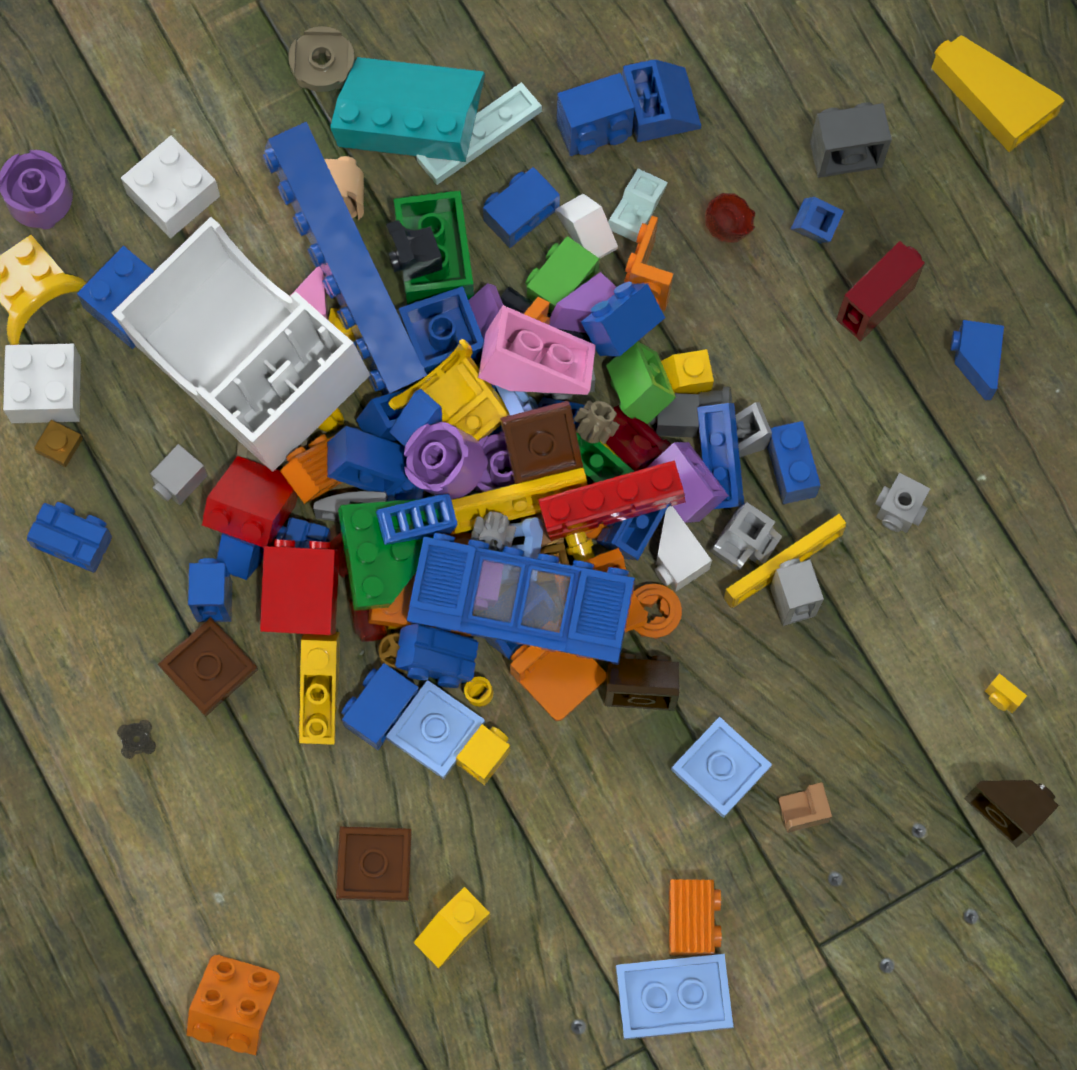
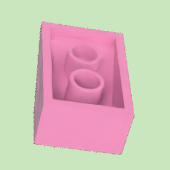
(534, 356)

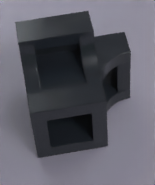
(413, 252)

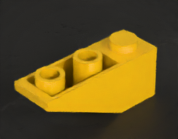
(319, 688)

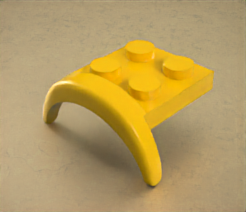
(28, 282)
(464, 398)

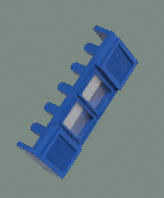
(521, 598)

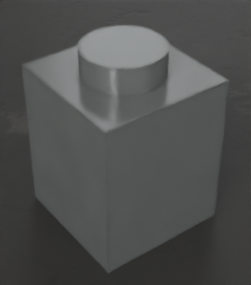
(679, 417)

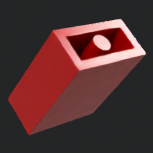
(250, 502)
(299, 588)

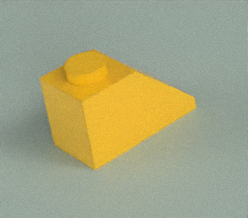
(689, 372)
(452, 927)

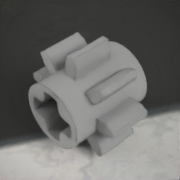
(494, 530)

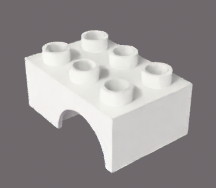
(241, 345)

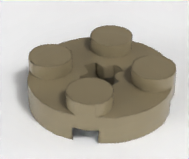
(309, 46)

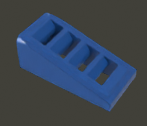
(440, 502)

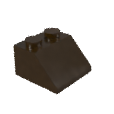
(643, 683)
(1013, 806)

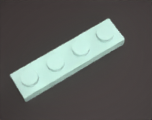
(490, 127)

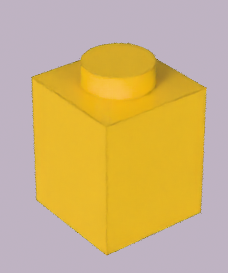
(484, 753)

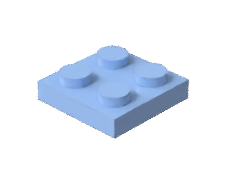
(434, 729)
(721, 767)

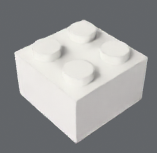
(170, 186)
(42, 383)

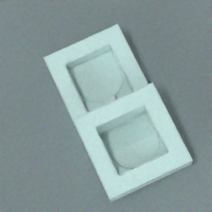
(637, 204)

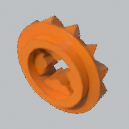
(669, 607)

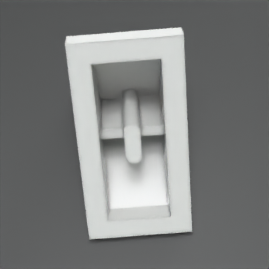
(587, 225)

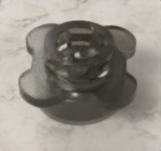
(127, 734)

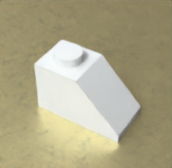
(679, 553)

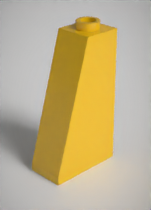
(995, 92)

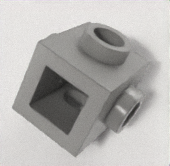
(902, 504)

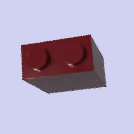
(880, 290)

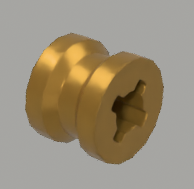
(389, 648)

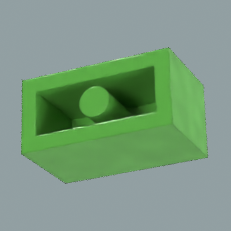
(565, 270)
(640, 382)

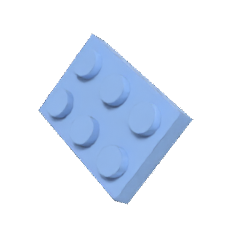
(674, 996)

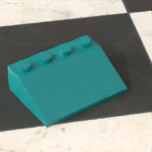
(408, 109)

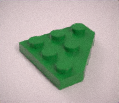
(376, 569)

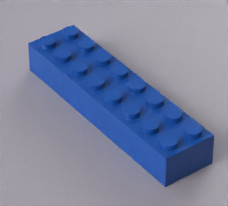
(344, 259)

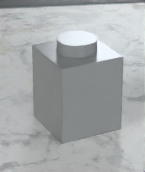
(178, 475)

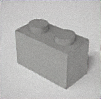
(796, 591)

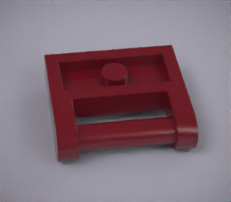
(636, 441)

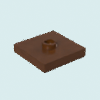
(541, 442)
(208, 667)
(374, 864)

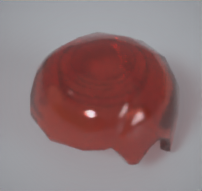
(729, 218)

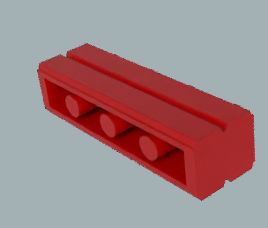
(612, 500)

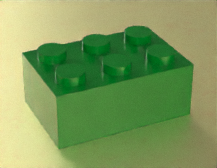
(447, 222)

